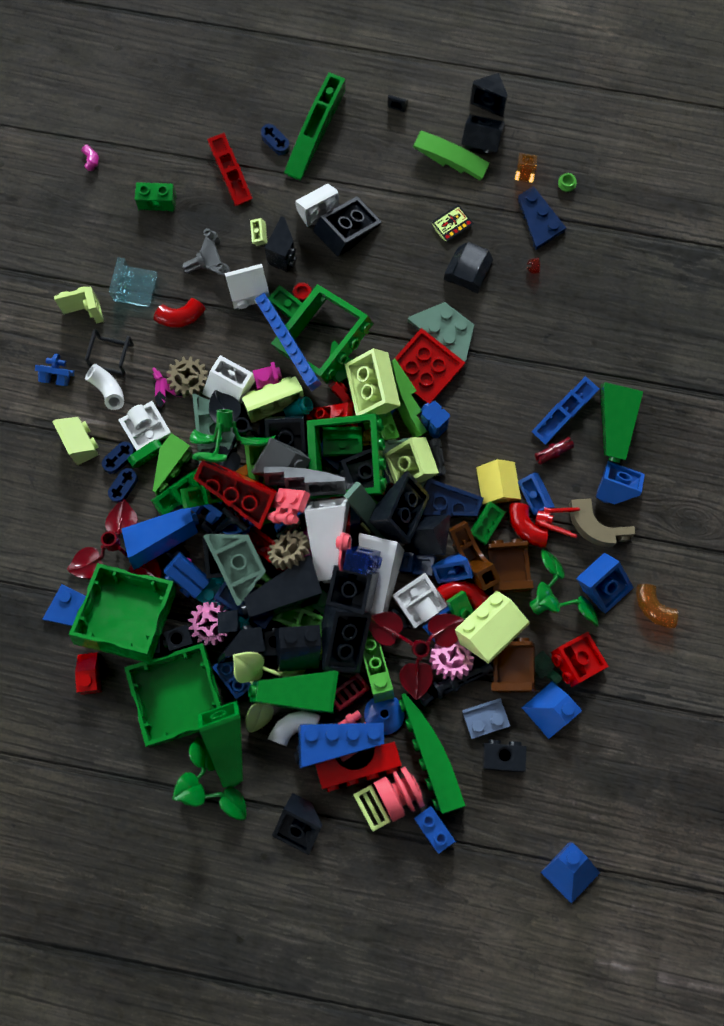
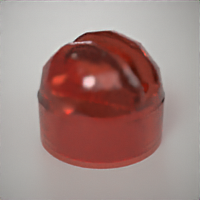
(535, 265)

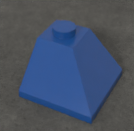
(619, 484)
(551, 709)
(570, 872)

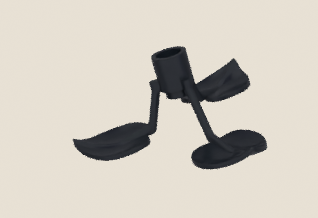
(224, 401)

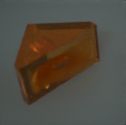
(526, 167)

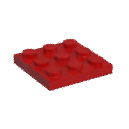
(428, 365)

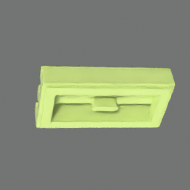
(363, 792)

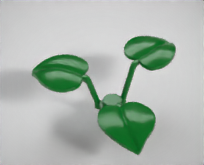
(223, 424)
(546, 599)
(192, 793)

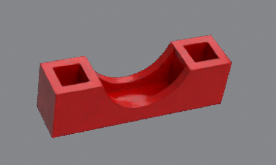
(333, 774)

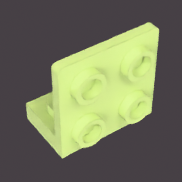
(80, 299)

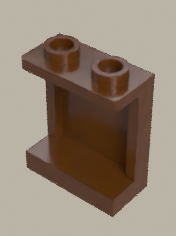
(512, 566)
(515, 668)

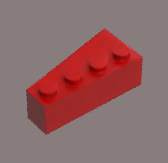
(238, 491)

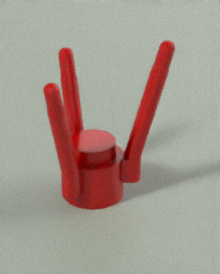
(545, 519)

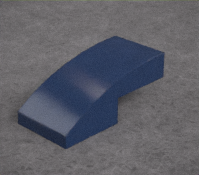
(417, 564)

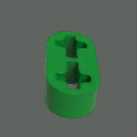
(145, 453)

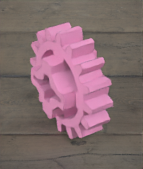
(208, 615)
(458, 666)

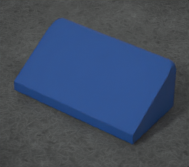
(535, 493)

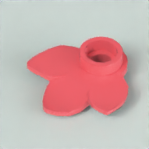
(343, 542)

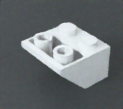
(317, 203)
(228, 379)

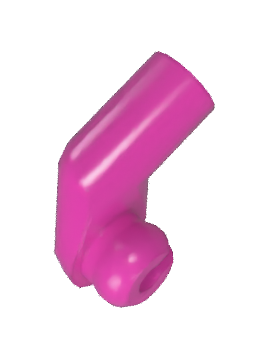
(92, 157)

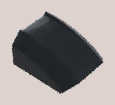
(469, 266)
(360, 469)

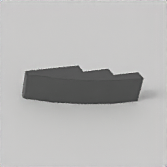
(305, 479)

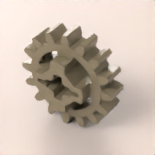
(183, 369)
(289, 550)

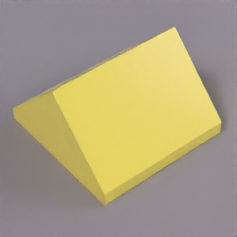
(498, 482)

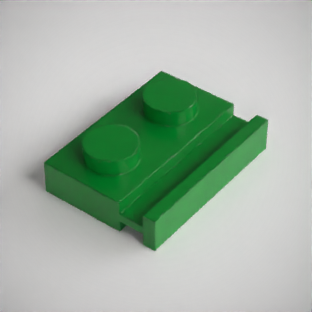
(341, 441)

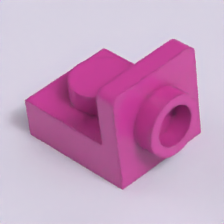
(267, 375)

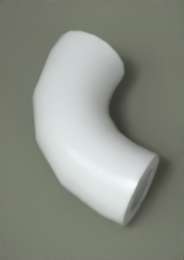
(107, 385)
(288, 726)

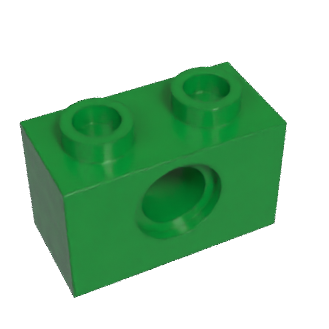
(155, 196)

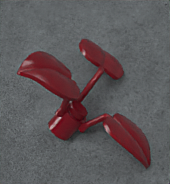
(87, 558)
(415, 677)

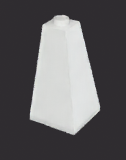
(324, 523)
(391, 560)

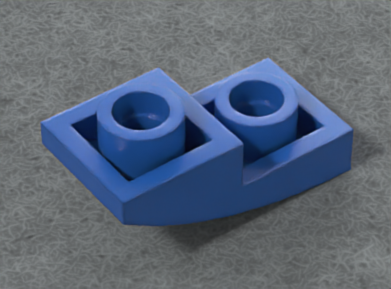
(226, 673)

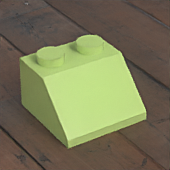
(76, 439)
(412, 456)

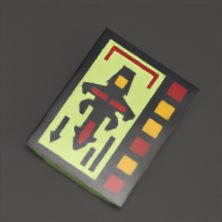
(452, 223)

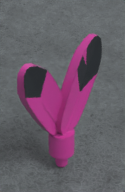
(160, 387)

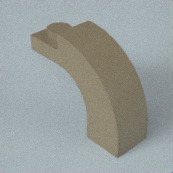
(592, 530)

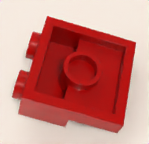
(578, 659)

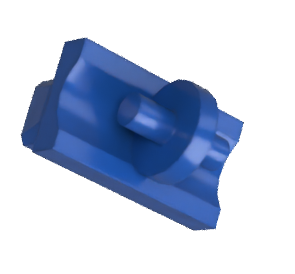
(45, 372)
(214, 512)

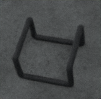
(128, 342)

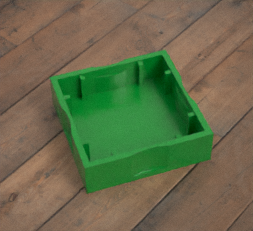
(123, 613)
(173, 693)

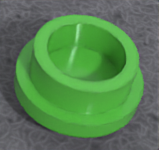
(567, 182)

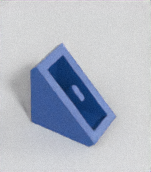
(452, 569)

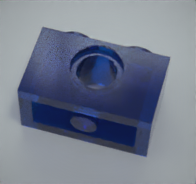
(362, 560)

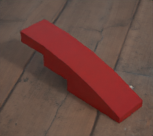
(229, 169)

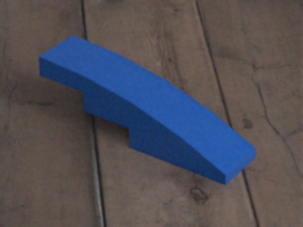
(565, 410)

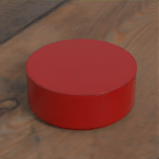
(301, 291)

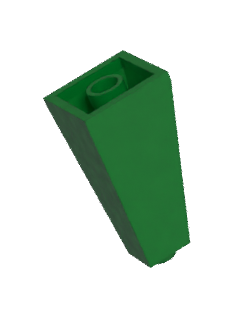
(619, 415)
(302, 692)
(222, 738)

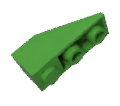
(170, 459)
(377, 671)

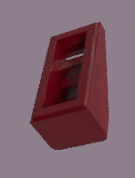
(351, 699)

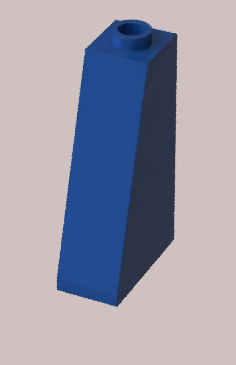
(157, 535)

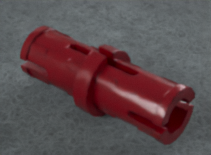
(554, 450)

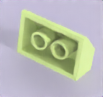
(372, 383)
(272, 398)
(491, 627)

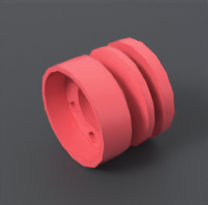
(399, 794)

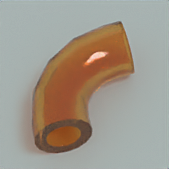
(653, 608)

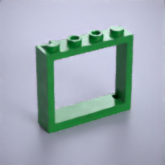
(347, 345)
(378, 445)

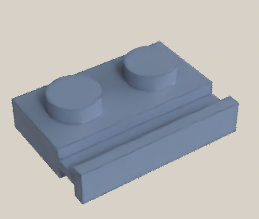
(485, 718)

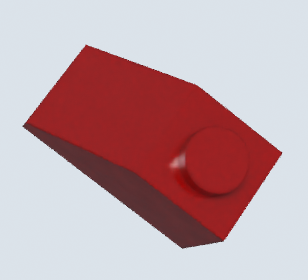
(88, 674)

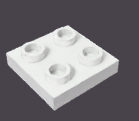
(144, 425)
(419, 600)

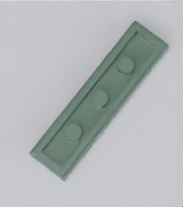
(362, 505)

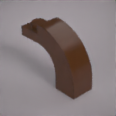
(464, 544)

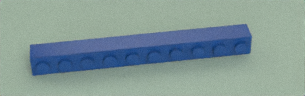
(288, 342)

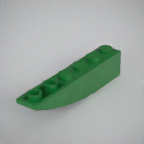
(315, 125)
(434, 759)

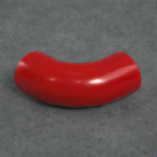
(179, 317)
(525, 527)
(475, 594)

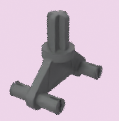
(208, 256)

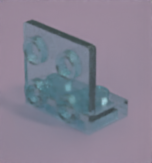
(132, 284)

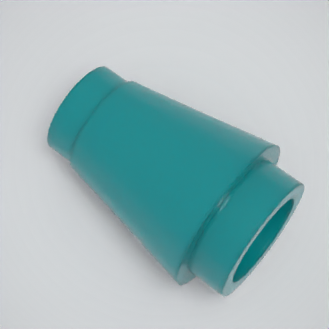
(300, 406)

